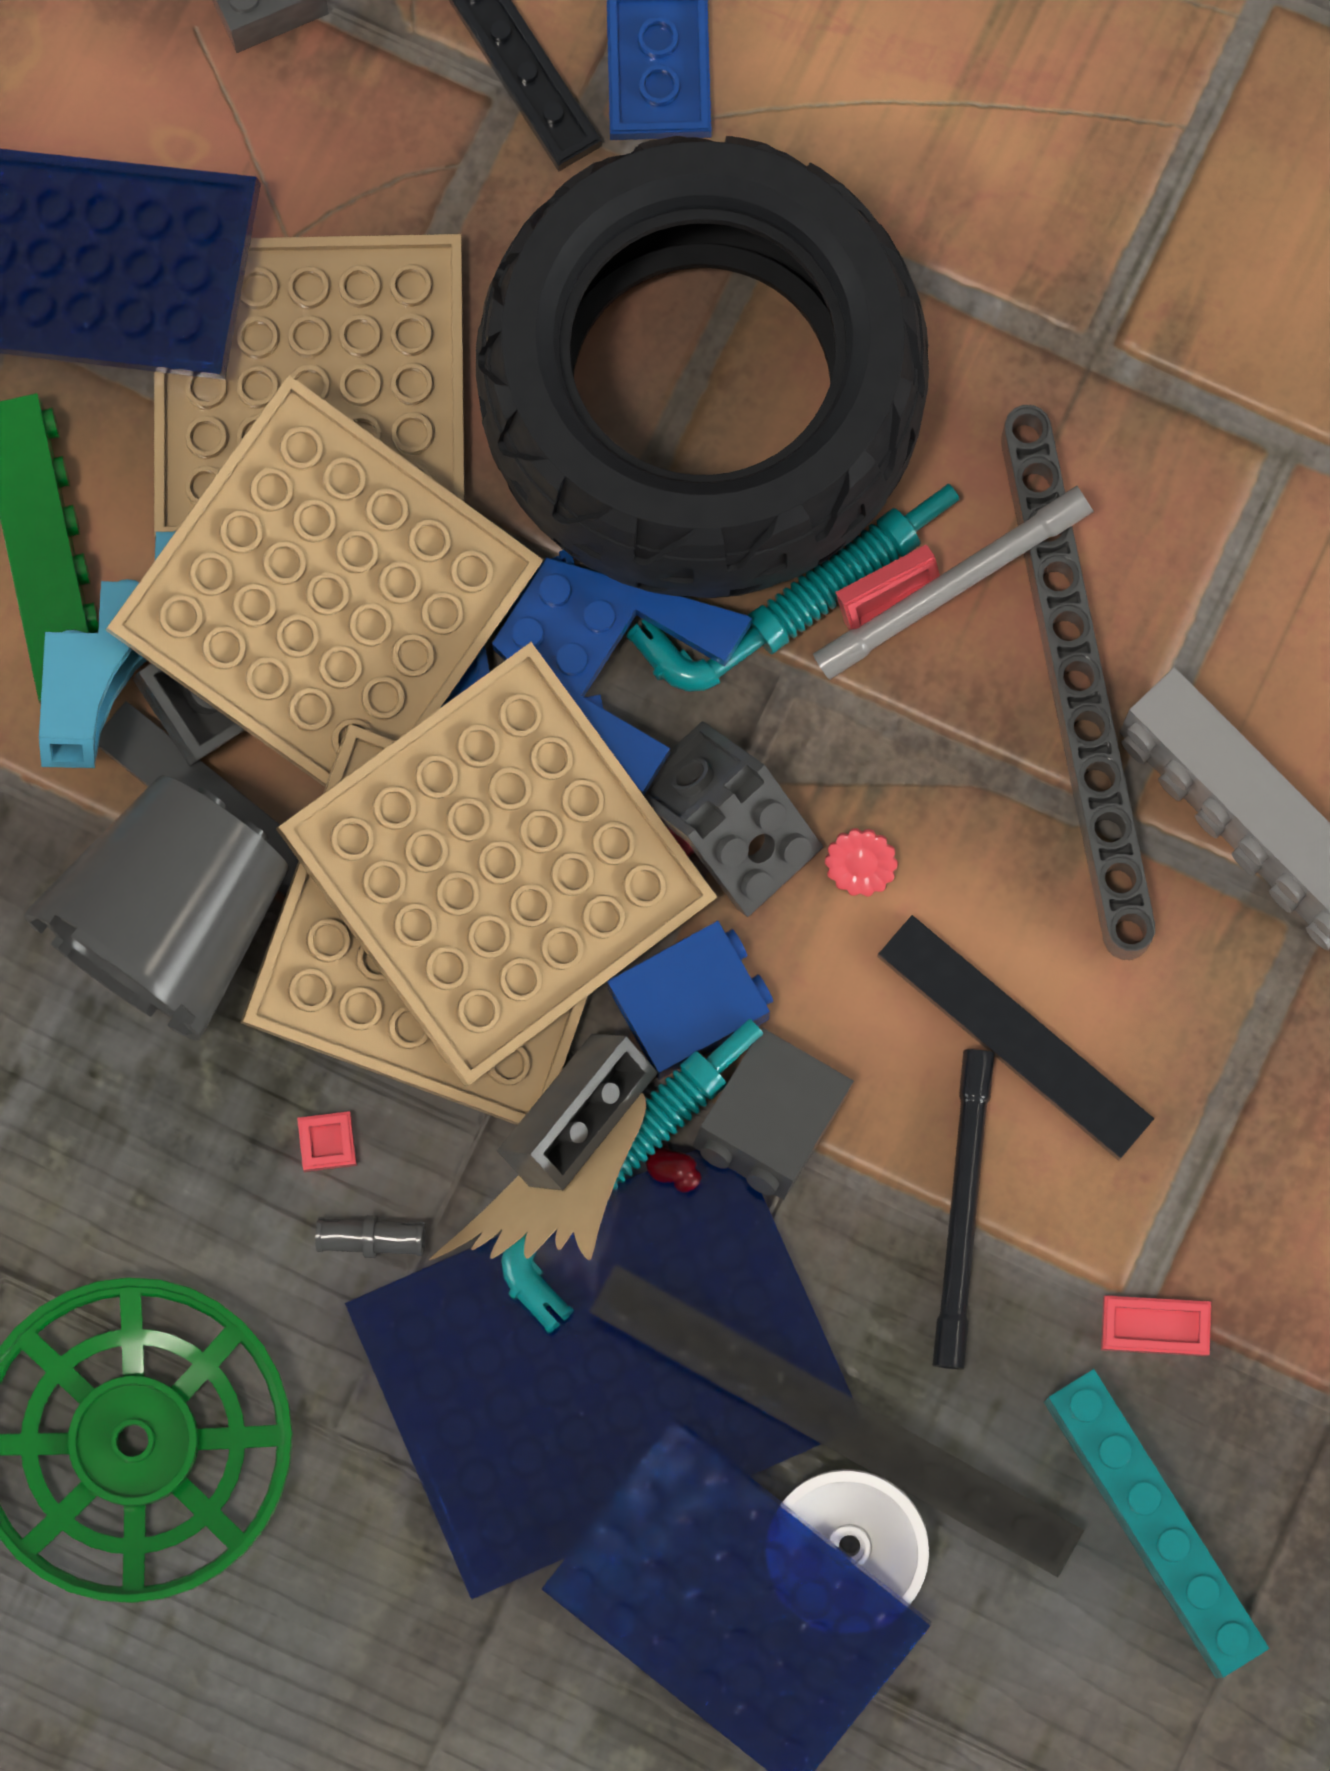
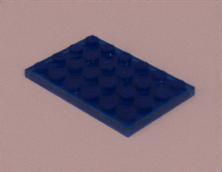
(122, 262)
(736, 1604)

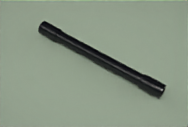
(952, 1322)

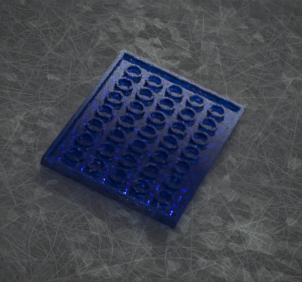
(541, 1429)

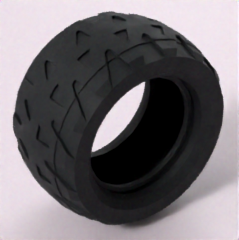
(722, 209)

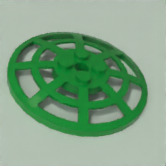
(171, 1439)

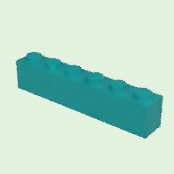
(1156, 1525)

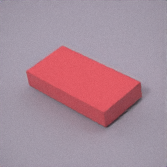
(886, 587)
(1156, 1326)

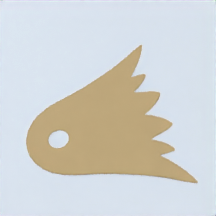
(543, 1211)

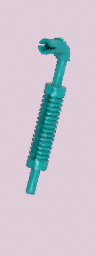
(802, 603)
(666, 1110)

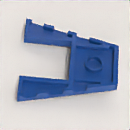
(578, 621)

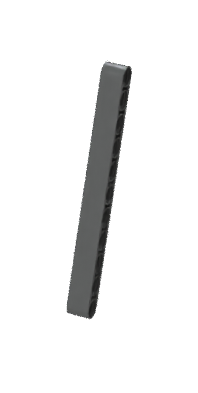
(1074, 706)

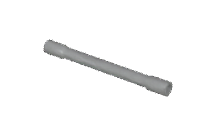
(1046, 523)

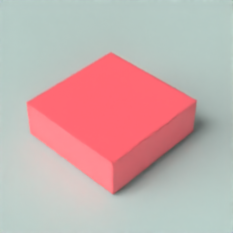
(326, 1141)

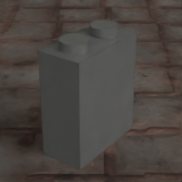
(772, 1115)

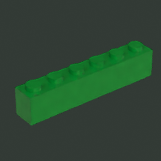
(40, 529)

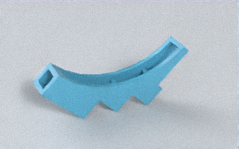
(83, 680)

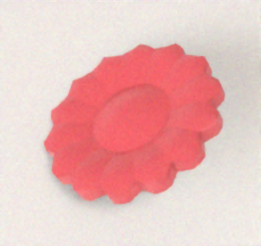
(861, 862)

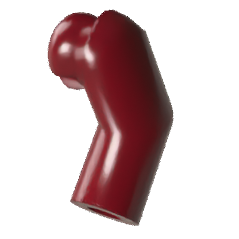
(673, 1167)

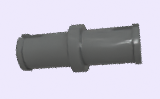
(370, 1236)

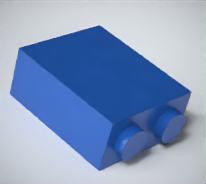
(690, 997)

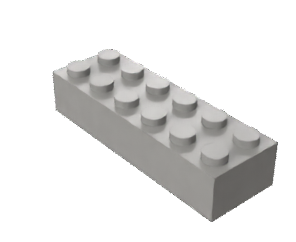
(1235, 796)

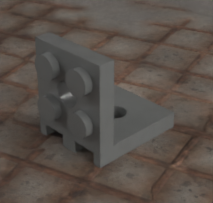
(726, 811)

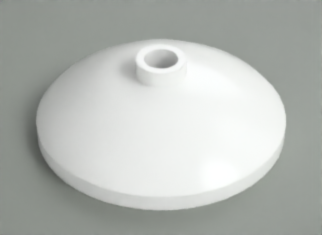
(878, 1515)

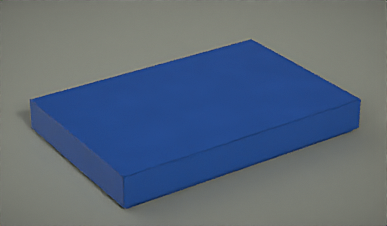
(658, 69)

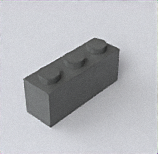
(577, 1111)

